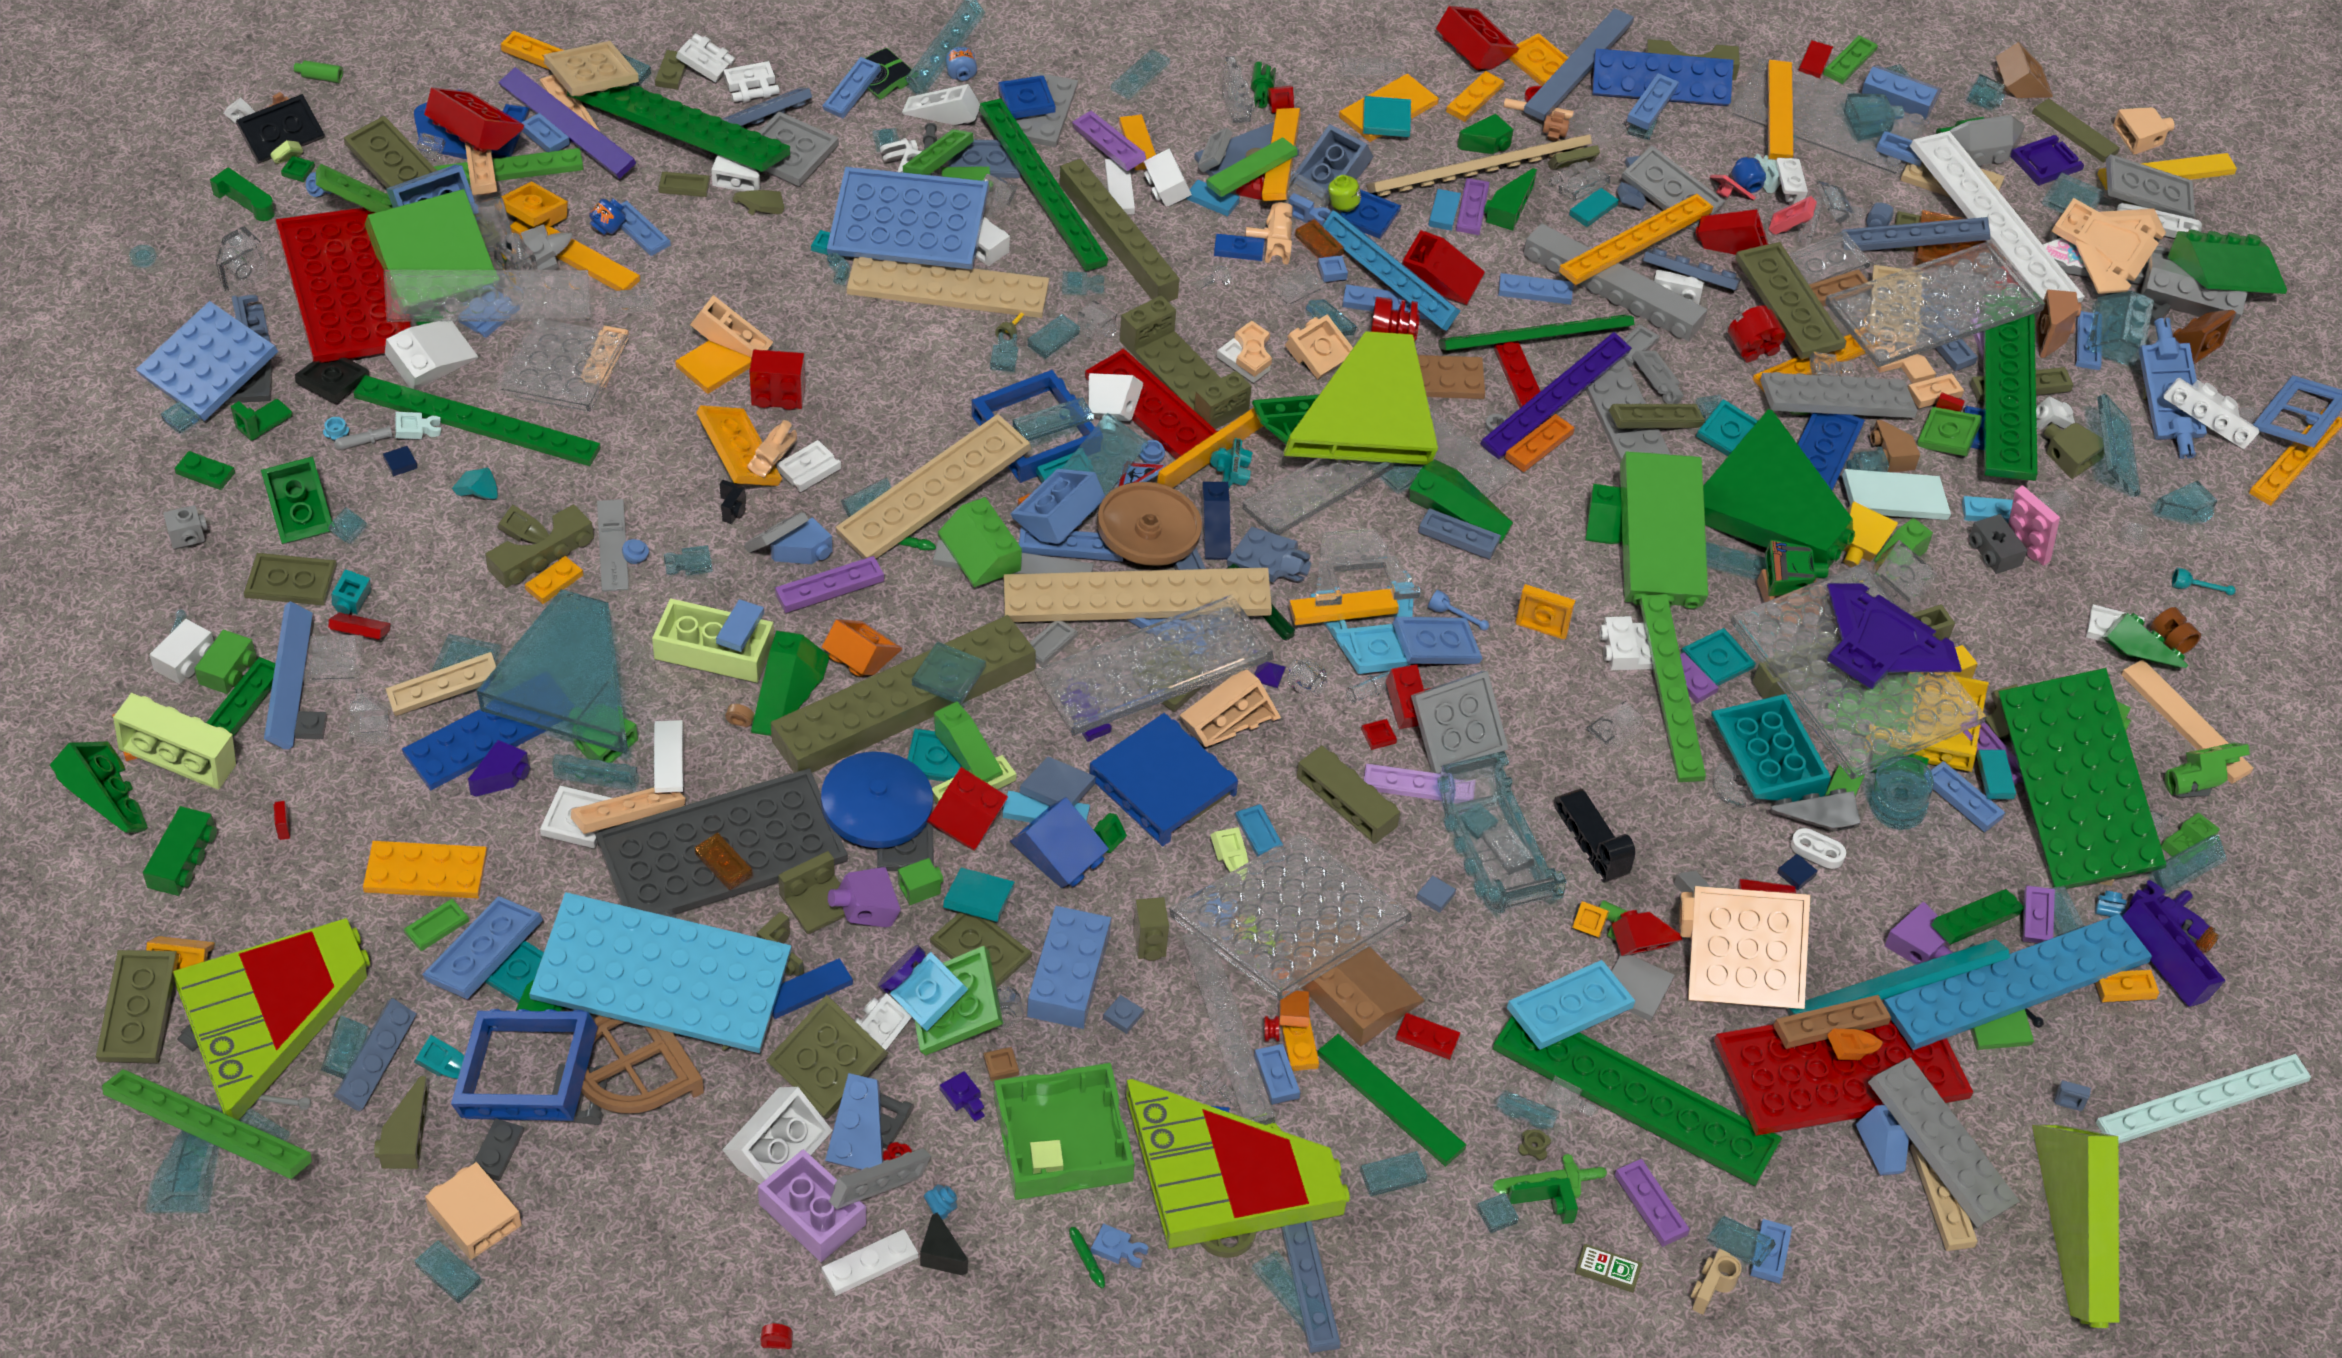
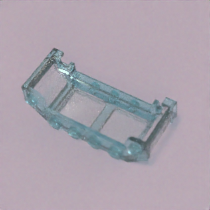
(1486, 783)

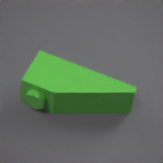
(965, 742)

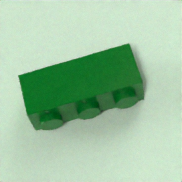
(180, 851)

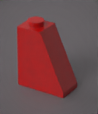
(1731, 231)

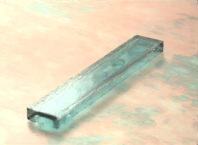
(950, 37)

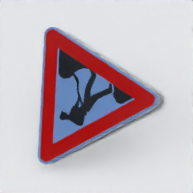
(1140, 473)

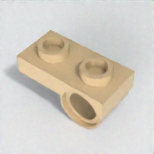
(1715, 1280)

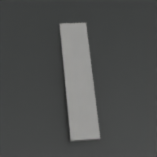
(611, 540)

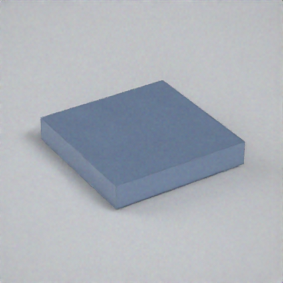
(1055, 781)

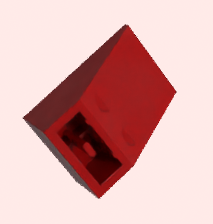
(1443, 267)

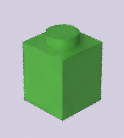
(920, 881)

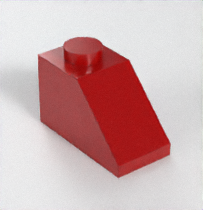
(1643, 933)

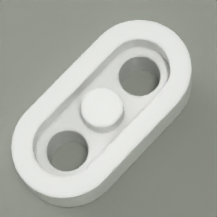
(1818, 848)

